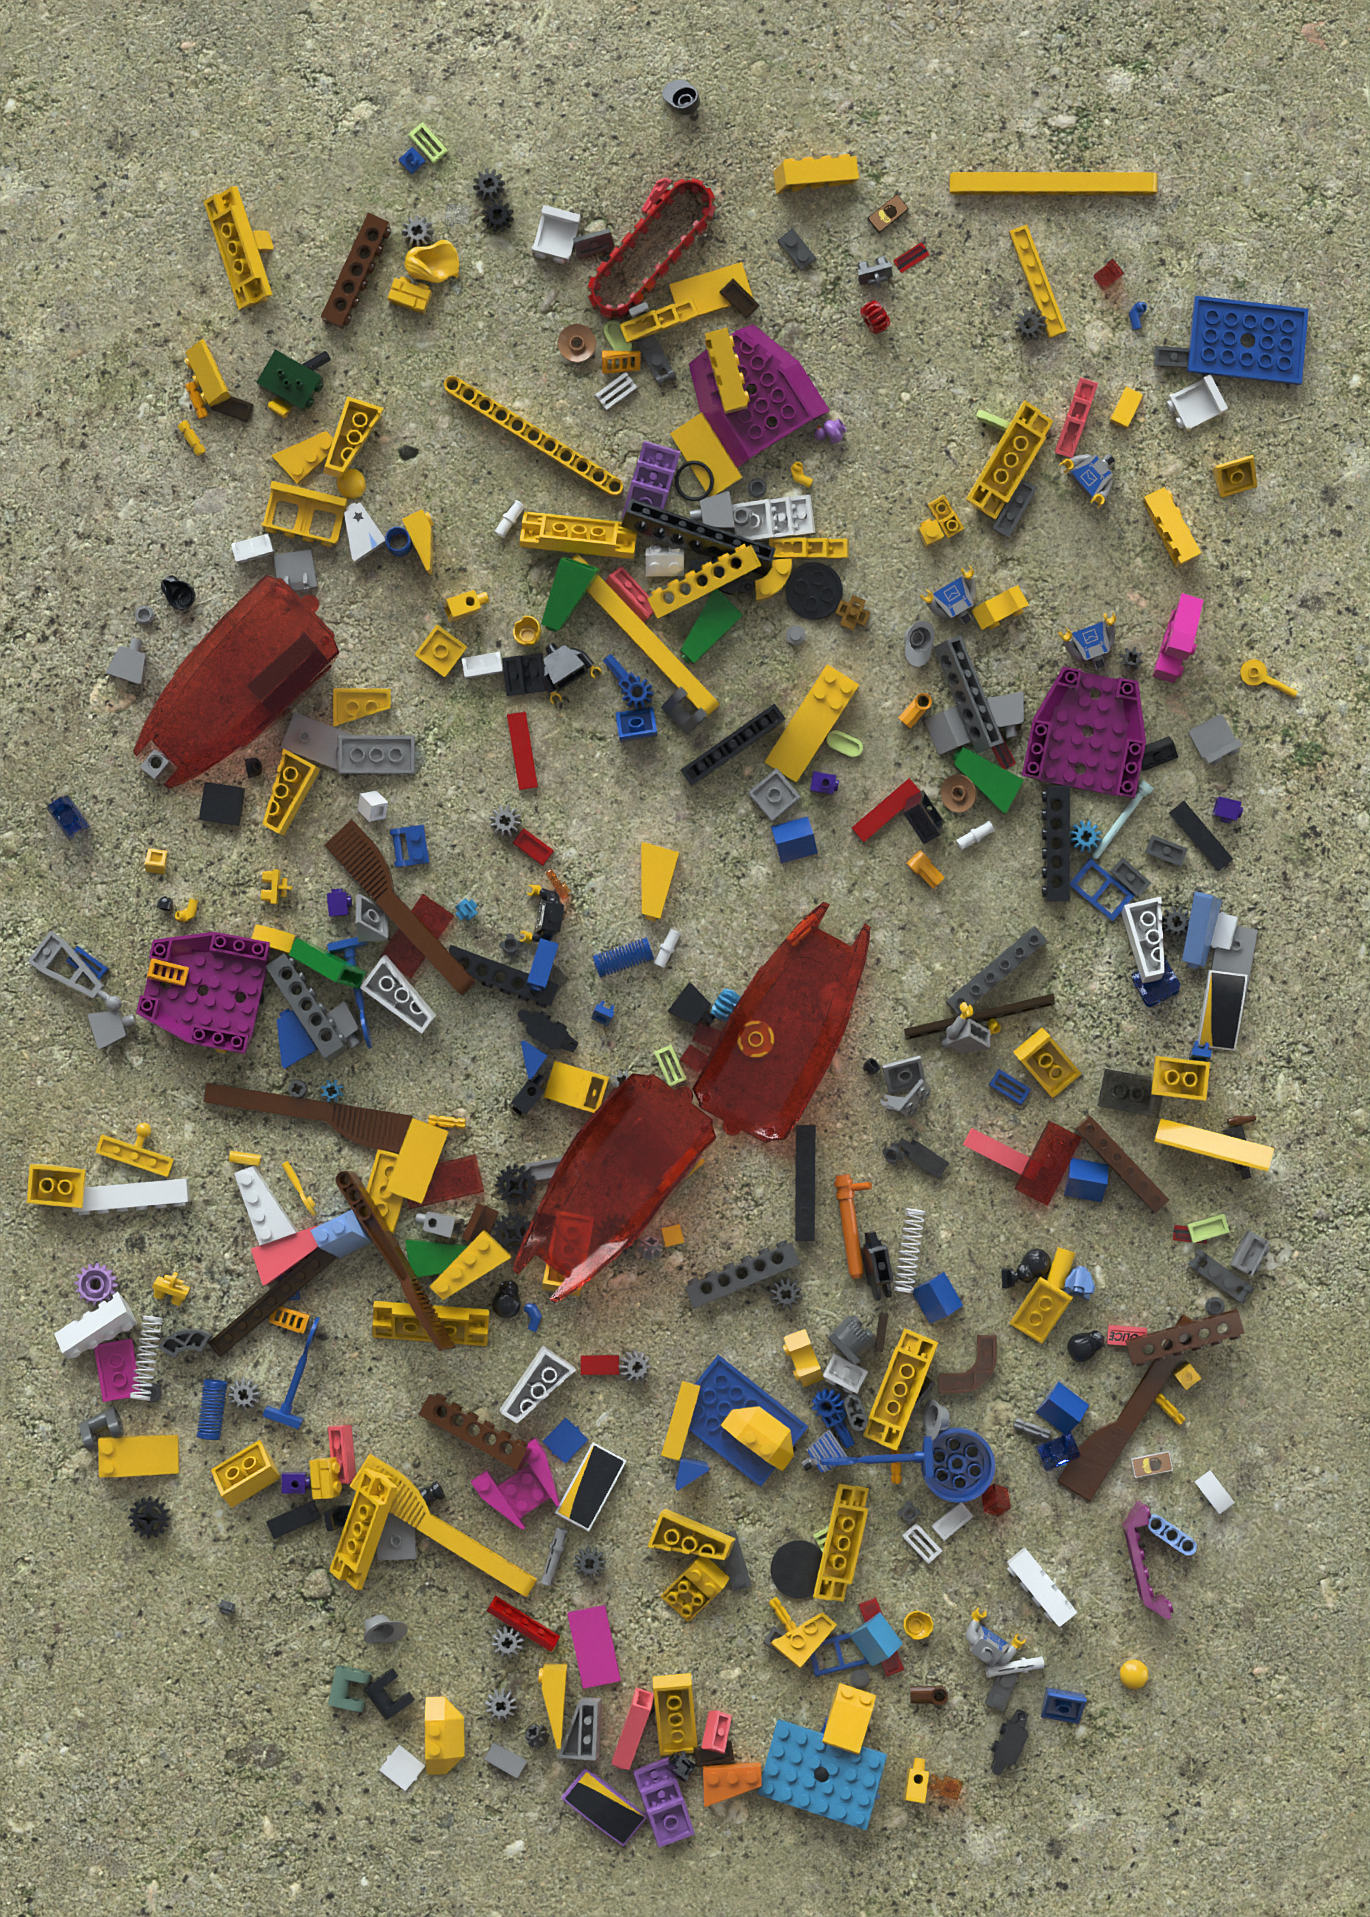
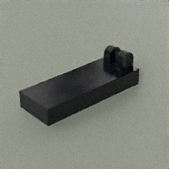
(293, 1519)

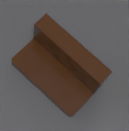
(481, 1219)

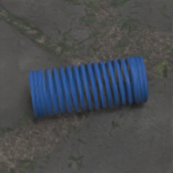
(395, 531)
(643, 951)
(204, 1432)

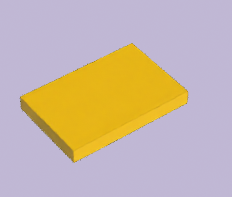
(1041, 1310)

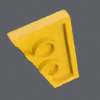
(304, 456)
(358, 702)

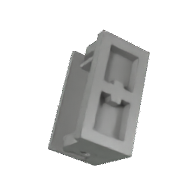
(1250, 1253)

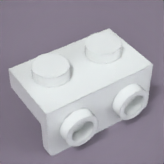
(665, 561)
(844, 1373)

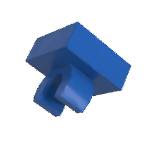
(412, 160)
(602, 1014)
(1200, 1054)

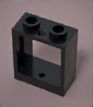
(924, 821)

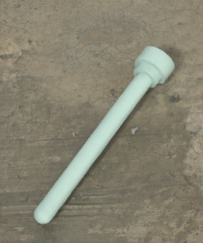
(1143, 790)

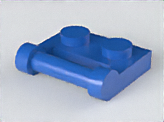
(415, 843)

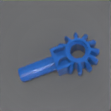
(628, 683)
(833, 1416)

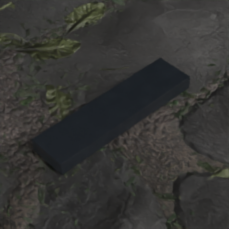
(1201, 835)

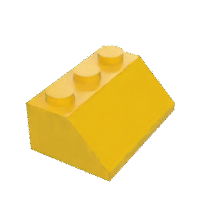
(207, 374)
(245, 1474)

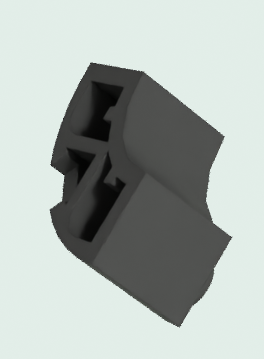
(184, 1340)

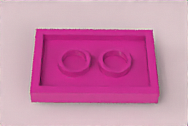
(116, 1369)

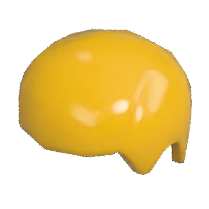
(352, 484)
(527, 631)
(918, 1625)
(1134, 1674)

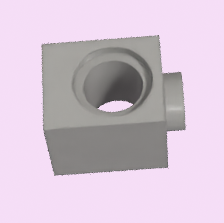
(148, 767)

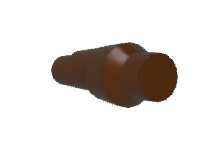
(1240, 1120)

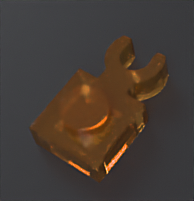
(561, 888)
(949, 1786)

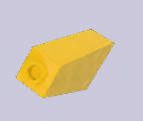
(656, 876)

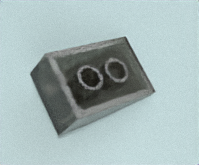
(1129, 1094)

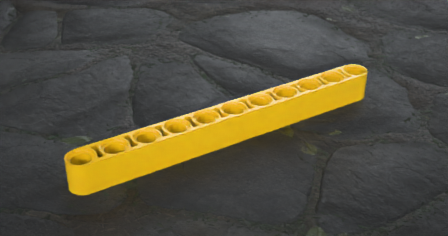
(1053, 183)
(529, 428)
(650, 644)

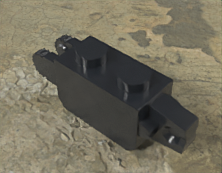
(740, 584)
(546, 1031)
(877, 1265)
(1010, 1742)

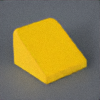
(263, 241)
(279, 407)
(156, 861)

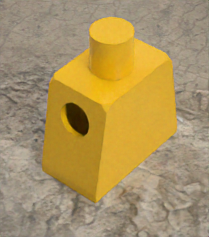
(457, 608)
(916, 1791)

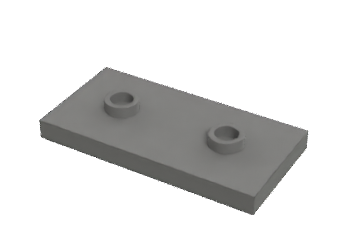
(313, 740)
(376, 754)
(1239, 956)
(397, 1540)

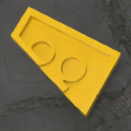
(804, 1640)

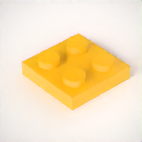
(441, 651)

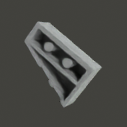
(584, 1732)

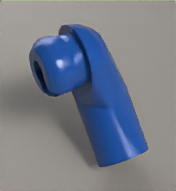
(1135, 314)
(534, 1315)

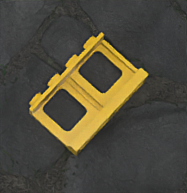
(308, 502)

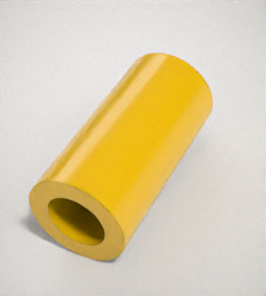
(1061, 1267)

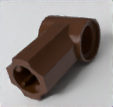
(925, 1694)

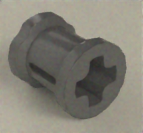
(302, 1092)

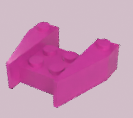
(1178, 638)
(523, 1489)

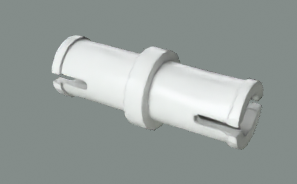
(509, 519)
(975, 835)
(667, 948)

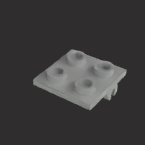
(296, 569)
(909, 1104)

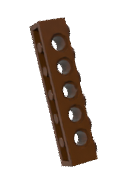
(371, 225)
(1121, 1164)
(1136, 1344)
(431, 1412)

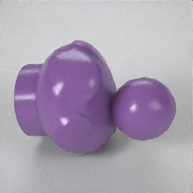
(833, 429)

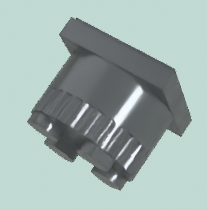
(852, 1338)

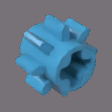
(466, 909)
(337, 1088)

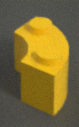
(774, 580)
(1000, 607)
(803, 1357)

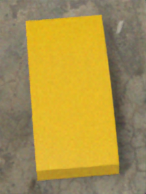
(945, 516)
(278, 939)

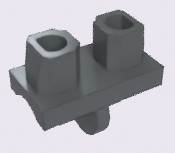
(874, 274)

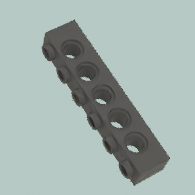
(968, 694)
(997, 969)
(278, 970)
(694, 1285)

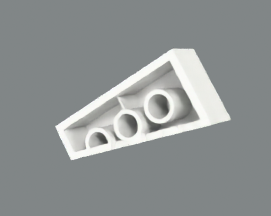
(1145, 934)
(397, 994)
(264, 1210)
(96, 1327)
(536, 1383)
(1041, 1586)

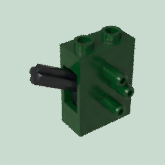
(293, 381)

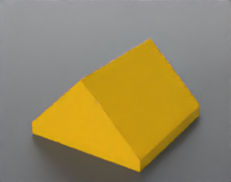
(1235, 476)

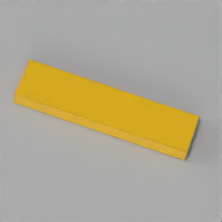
(680, 1420)

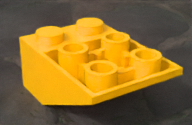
(576, 1087)
(695, 1587)

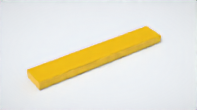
(1037, 280)

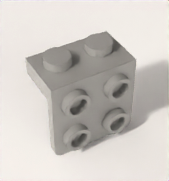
(1214, 740)

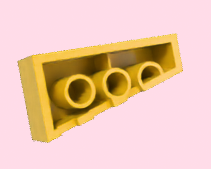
(815, 172)
(1171, 527)
(288, 792)
(471, 1264)
(687, 1536)

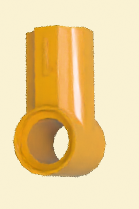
(914, 711)
(922, 866)

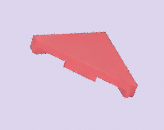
(658, 189)

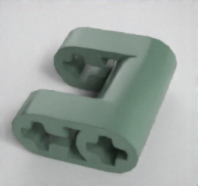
(340, 1687)

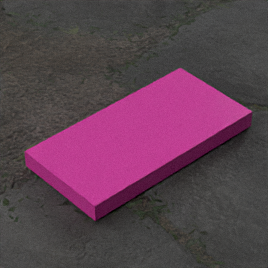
(594, 1646)

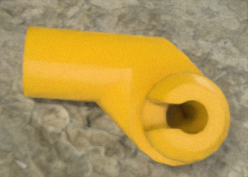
(798, 475)
(188, 913)

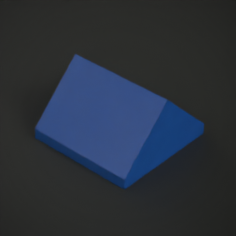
(636, 724)
(794, 839)
(533, 1058)
(1086, 1180)
(937, 1298)
(1062, 1408)
(689, 1470)
(1063, 1705)

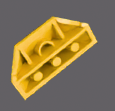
(761, 1434)
(443, 1736)

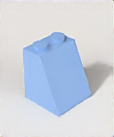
(341, 1235)

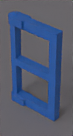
(1110, 879)
(842, 1666)

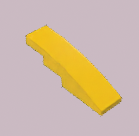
(659, 320)
(810, 548)

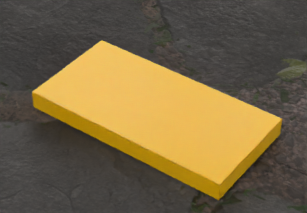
(706, 287)
(700, 443)
(416, 1160)
(387, 1202)

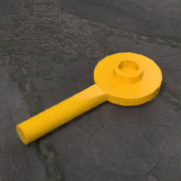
(1255, 672)
(308, 1201)

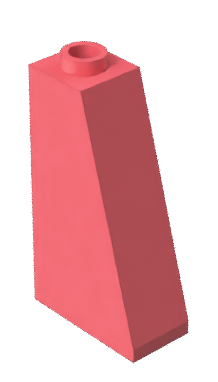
(283, 1254)
(632, 1729)

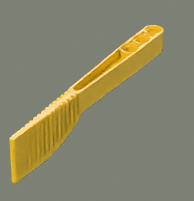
(412, 1508)

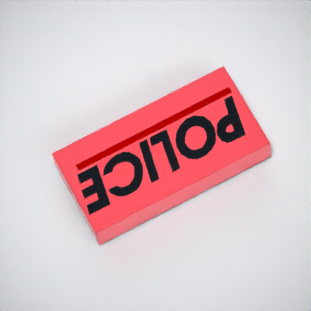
(1118, 1334)

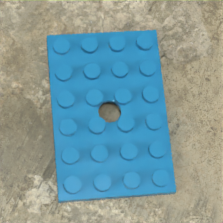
(791, 1778)

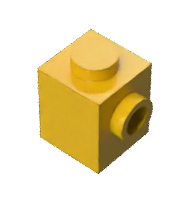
(930, 532)

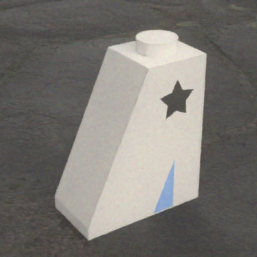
(362, 532)

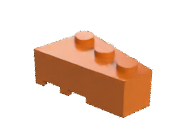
(729, 1780)

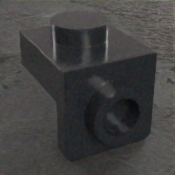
(336, 1517)
(680, 1765)

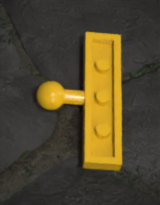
(135, 1154)

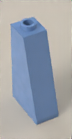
(1201, 929)

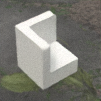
(372, 806)

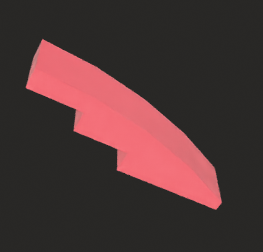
(1076, 417)
(996, 1151)

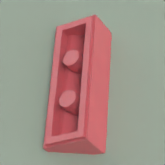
(630, 593)
(342, 1447)

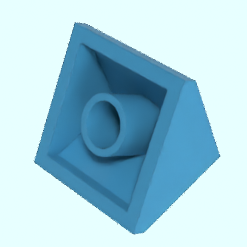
(876, 1639)

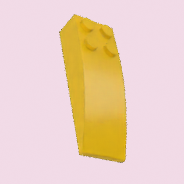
(811, 723)

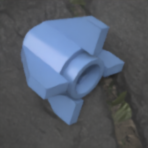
(1080, 1283)

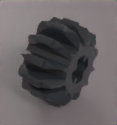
(505, 214)

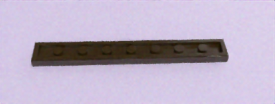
(982, 1016)
(271, 1301)

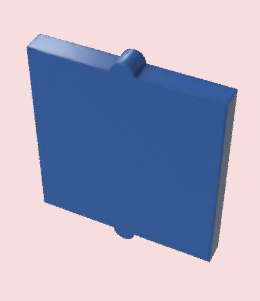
(565, 1440)

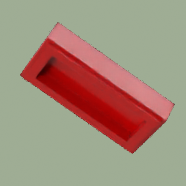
(533, 846)
(599, 1364)

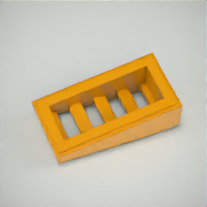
(616, 368)
(154, 962)
(302, 1329)

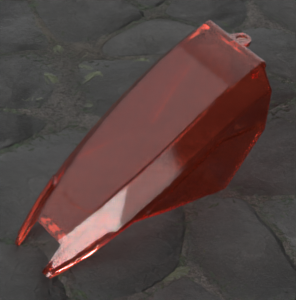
(240, 679)
(807, 1003)
(616, 1179)

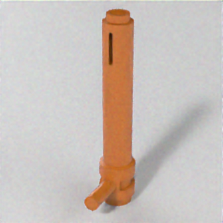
(845, 1195)

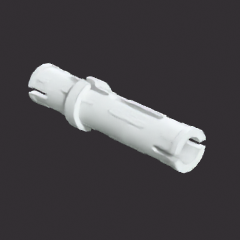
(1022, 1665)

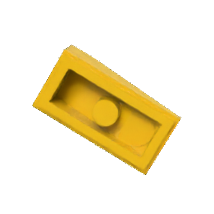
(1126, 407)

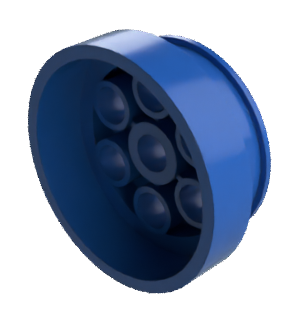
(974, 1484)

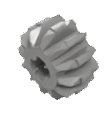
(416, 225)
(508, 815)
(638, 1372)
(250, 1392)
(501, 1638)
(499, 1698)

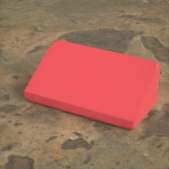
(716, 1731)

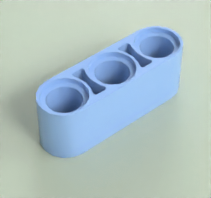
(1179, 1538)

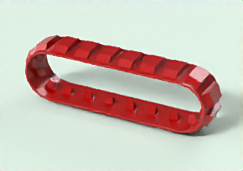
(641, 227)

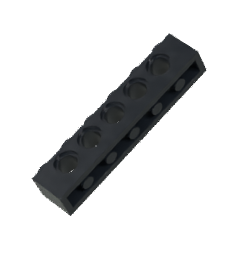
(733, 745)
(1062, 795)
(544, 999)
(805, 1183)

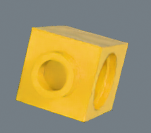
(1186, 1375)

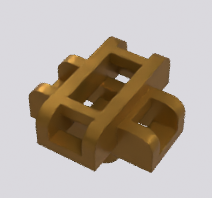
(852, 611)

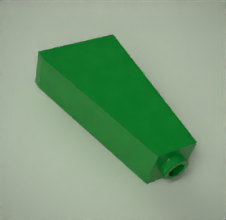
(568, 589)
(712, 624)
(988, 778)
(327, 963)
(430, 1256)

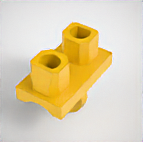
(273, 895)
(171, 1286)

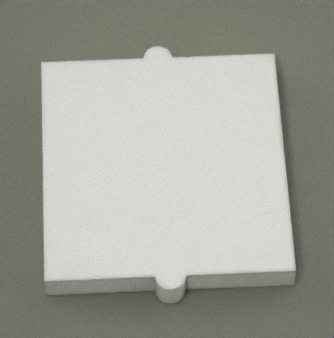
(1224, 931)
(402, 1767)

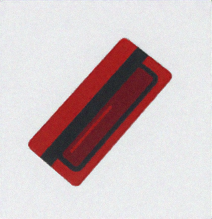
(911, 257)
(1003, 755)
(1182, 1234)

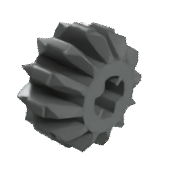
(485, 179)
(1027, 317)
(1181, 918)
(786, 1300)
(596, 1564)

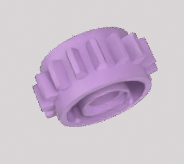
(85, 1283)

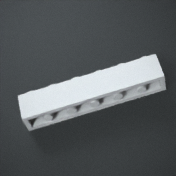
(135, 1195)

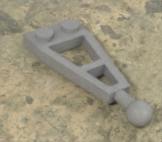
(46, 954)

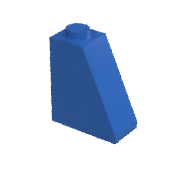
(542, 965)
(293, 1039)

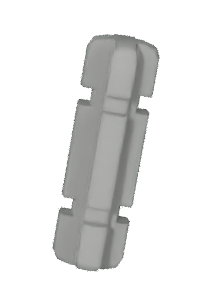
(1031, 1429)

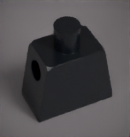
(692, 1006)
(523, 1102)

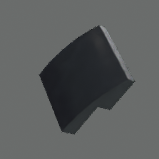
(523, 674)
(222, 803)

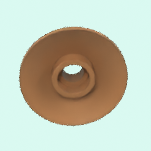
(575, 333)
(951, 796)

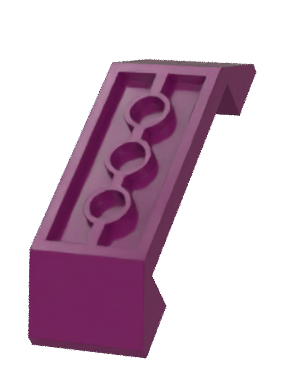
(1139, 1517)

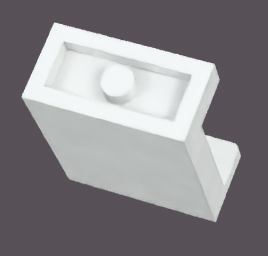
(556, 234)
(1196, 403)

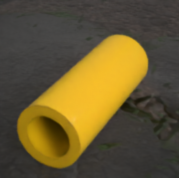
(244, 1158)

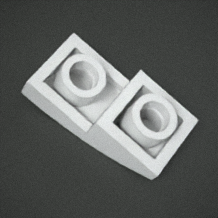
(1215, 1492)

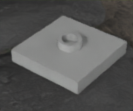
(774, 794)

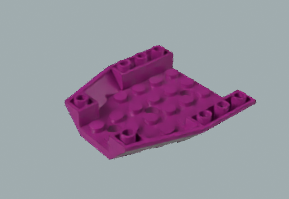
(781, 393)
(1112, 752)
(227, 968)

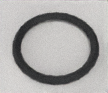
(710, 476)

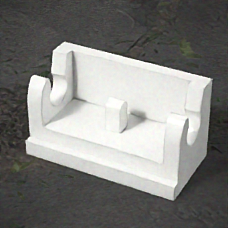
(252, 548)
(482, 665)

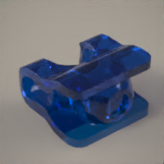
(68, 816)
(1159, 990)
(1058, 1451)

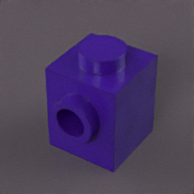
(824, 783)
(1227, 809)
(338, 903)
(295, 1482)

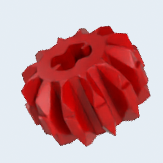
(875, 317)

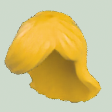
(433, 262)

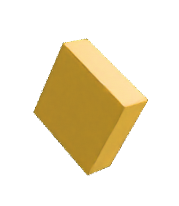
(672, 1235)

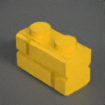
(409, 295)
(325, 1478)

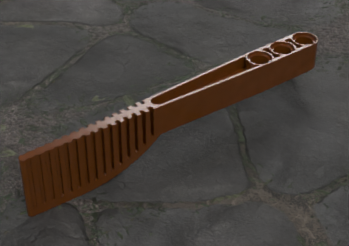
(370, 869)
(361, 1125)
(389, 1248)
(1106, 1443)

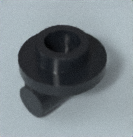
(253, 767)
(1009, 1277)

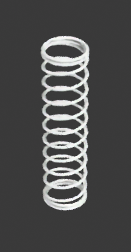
(910, 1212)
(156, 1321)

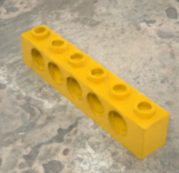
(662, 607)

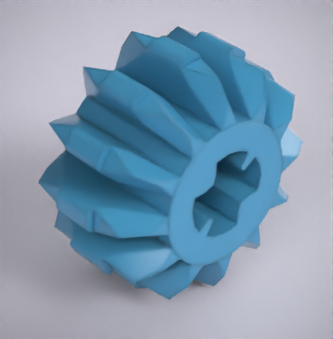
(1090, 841)
(725, 1004)

